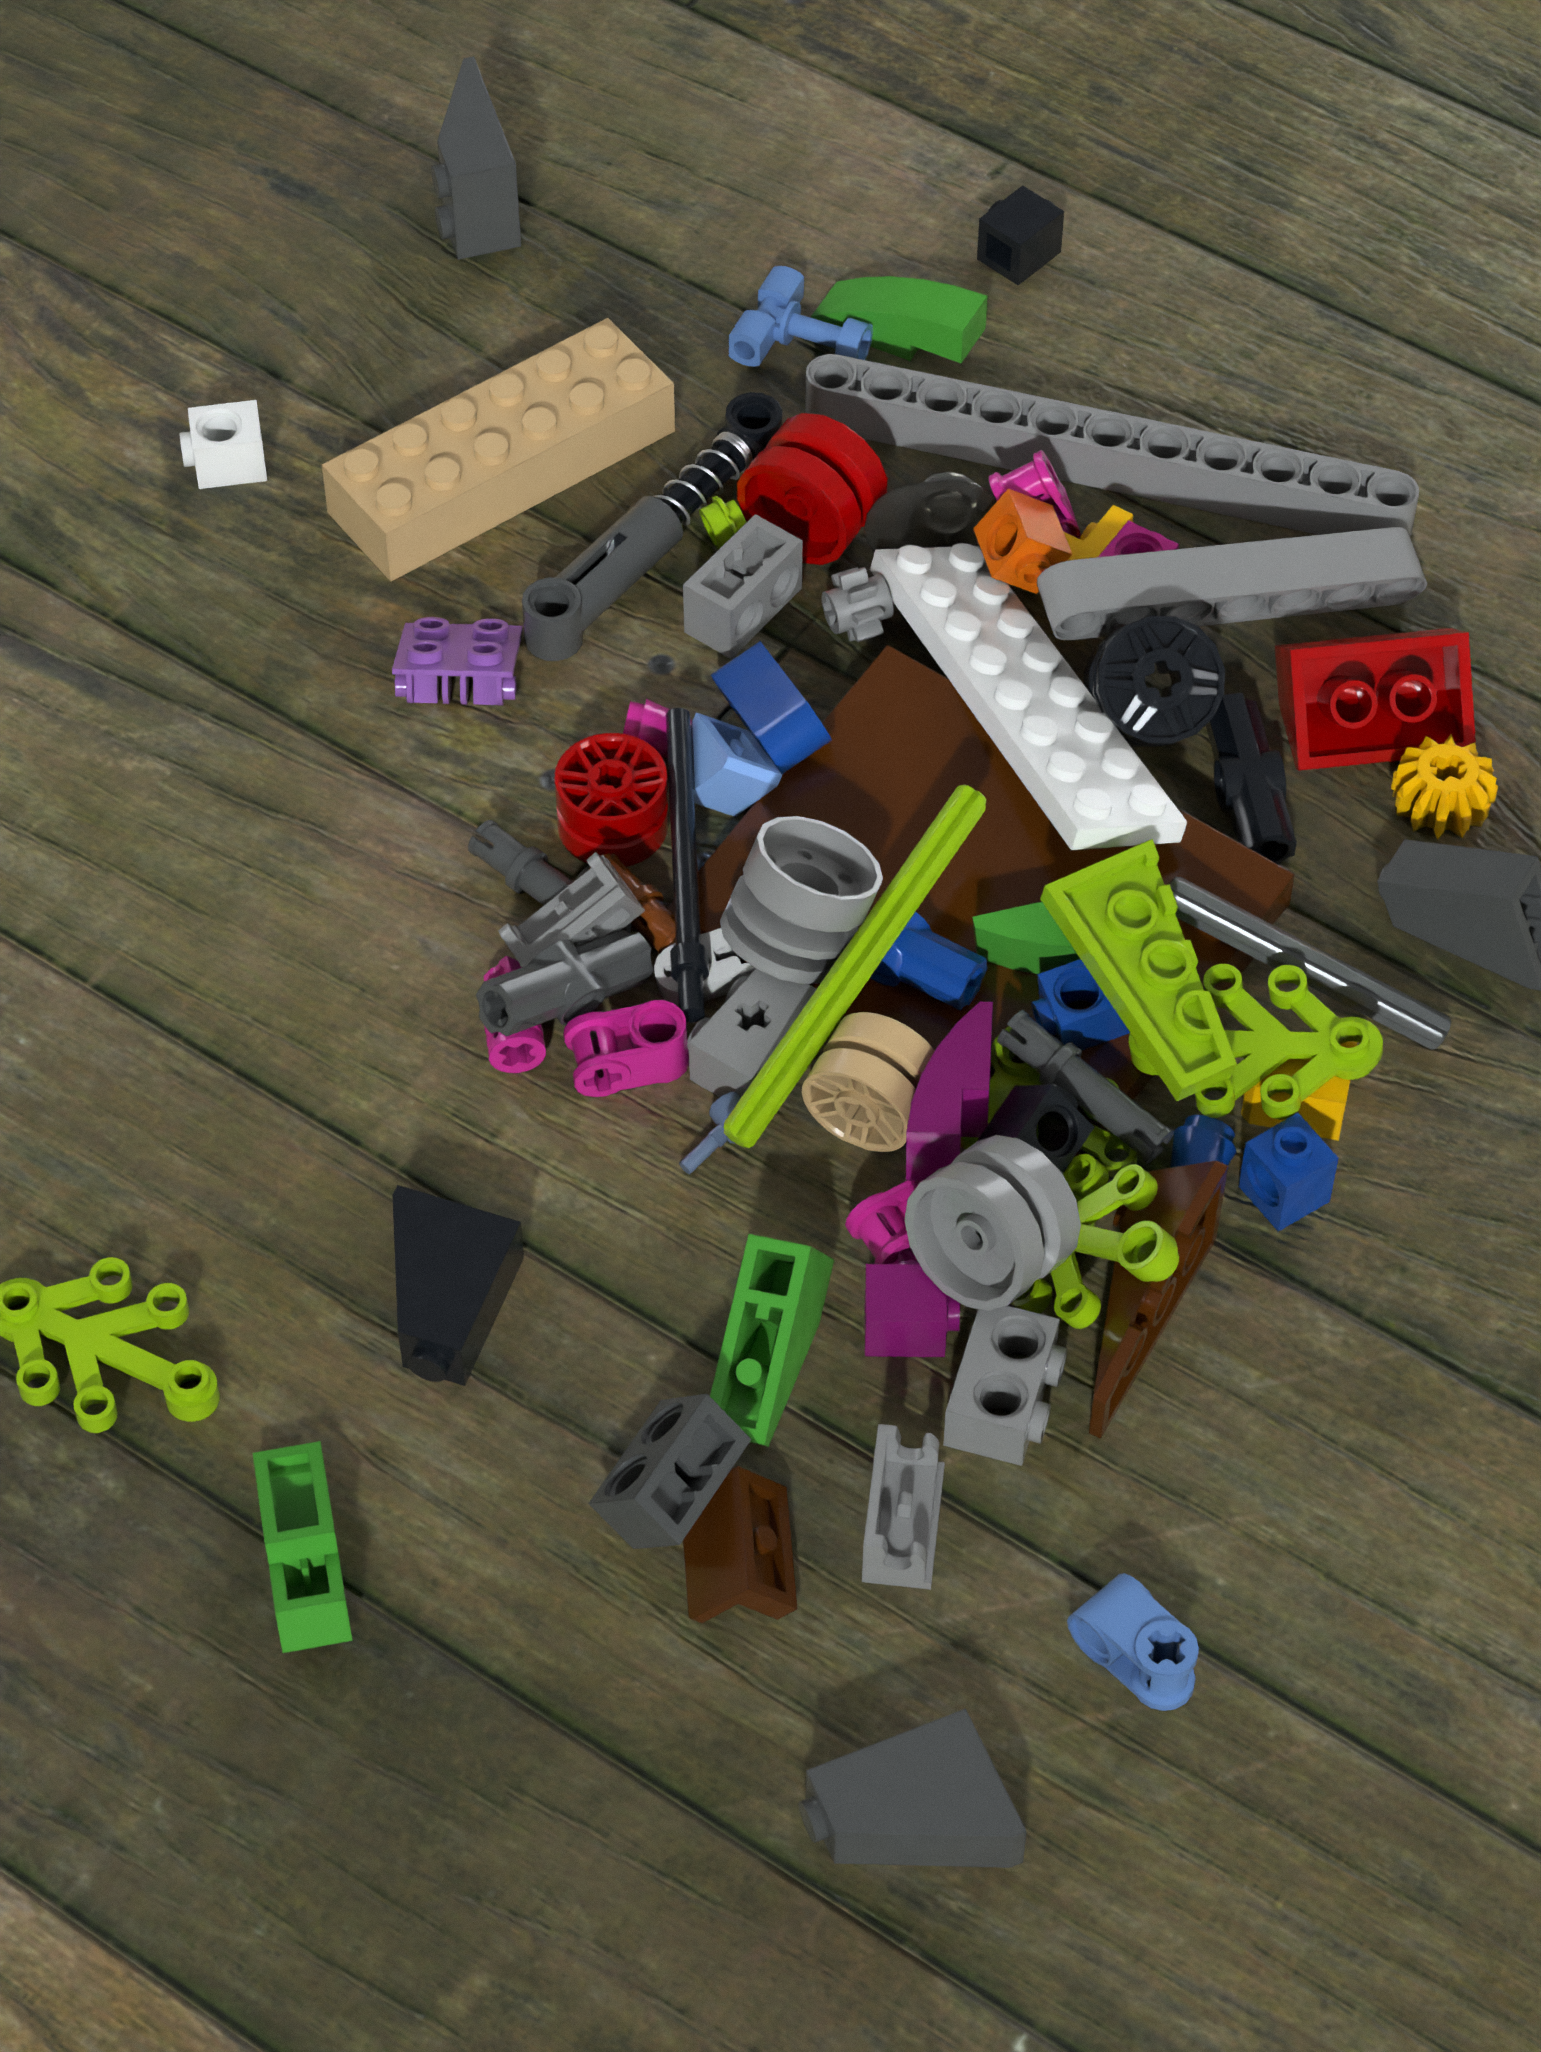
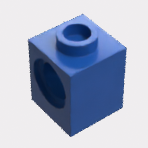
(1081, 1027)
(1288, 1172)

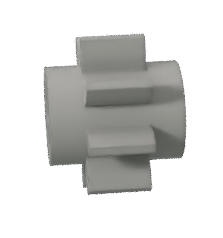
(857, 604)

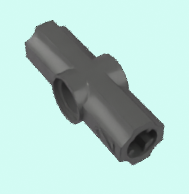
(564, 982)

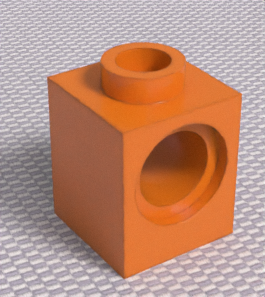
(1021, 539)

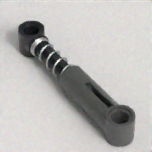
(564, 606)

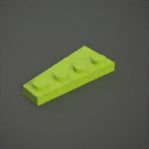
(1135, 950)

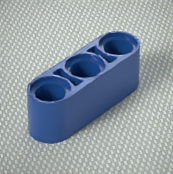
(771, 707)

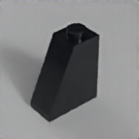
(449, 1281)

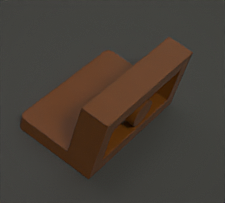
(741, 1550)

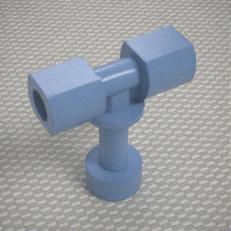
(781, 320)

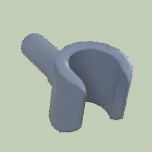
(716, 1138)

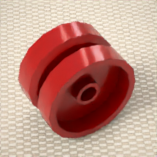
(814, 484)

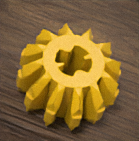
(1444, 787)

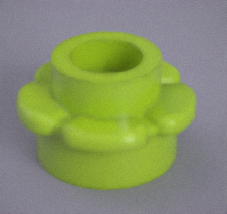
(721, 520)

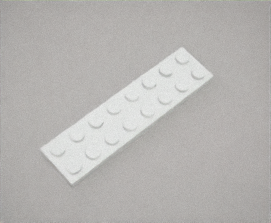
(1028, 699)

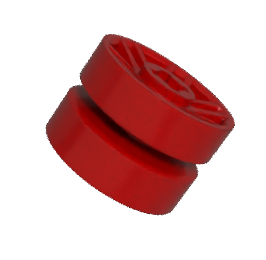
(612, 798)

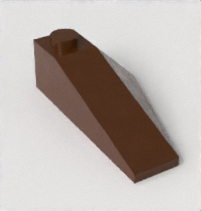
(1138, 1311)

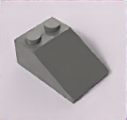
(475, 172)

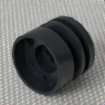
(1128, 655)

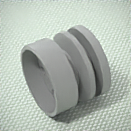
(800, 898)

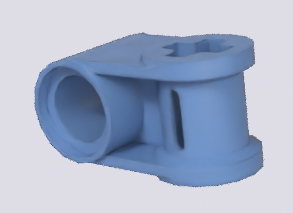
(1138, 1643)

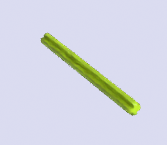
(854, 967)

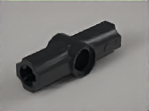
(1250, 779)

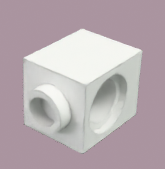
(224, 444)

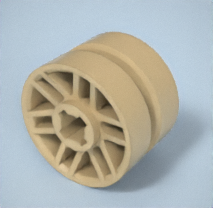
(867, 1081)

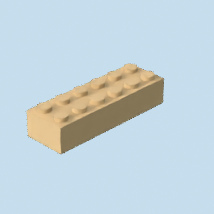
(499, 448)

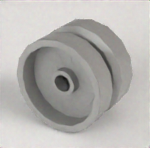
(992, 1222)

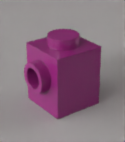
(906, 1312)

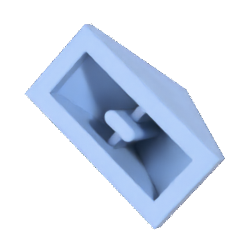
(729, 766)

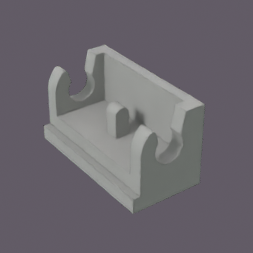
(582, 913)
(902, 1511)

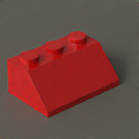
(1374, 696)

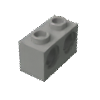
(742, 586)
(994, 1380)

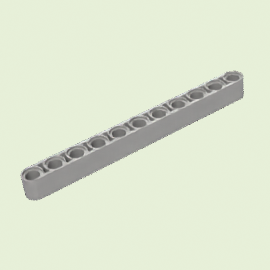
(1109, 449)

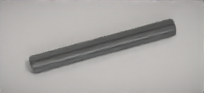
(1322, 970)

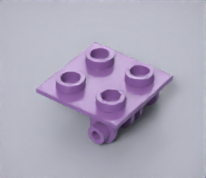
(475, 650)

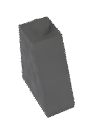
(1469, 904)
(916, 1802)

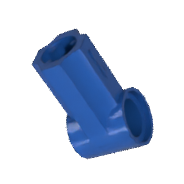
(932, 965)

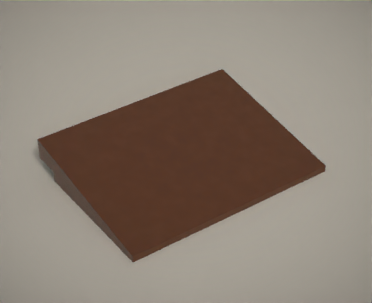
(884, 777)

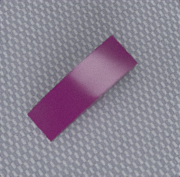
(951, 1095)

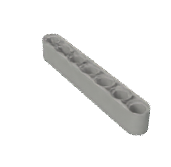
(1233, 581)

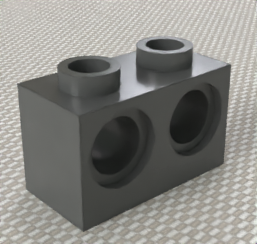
(670, 1471)

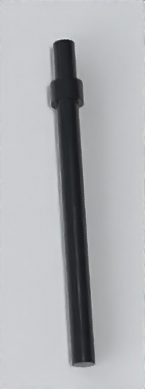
(688, 956)

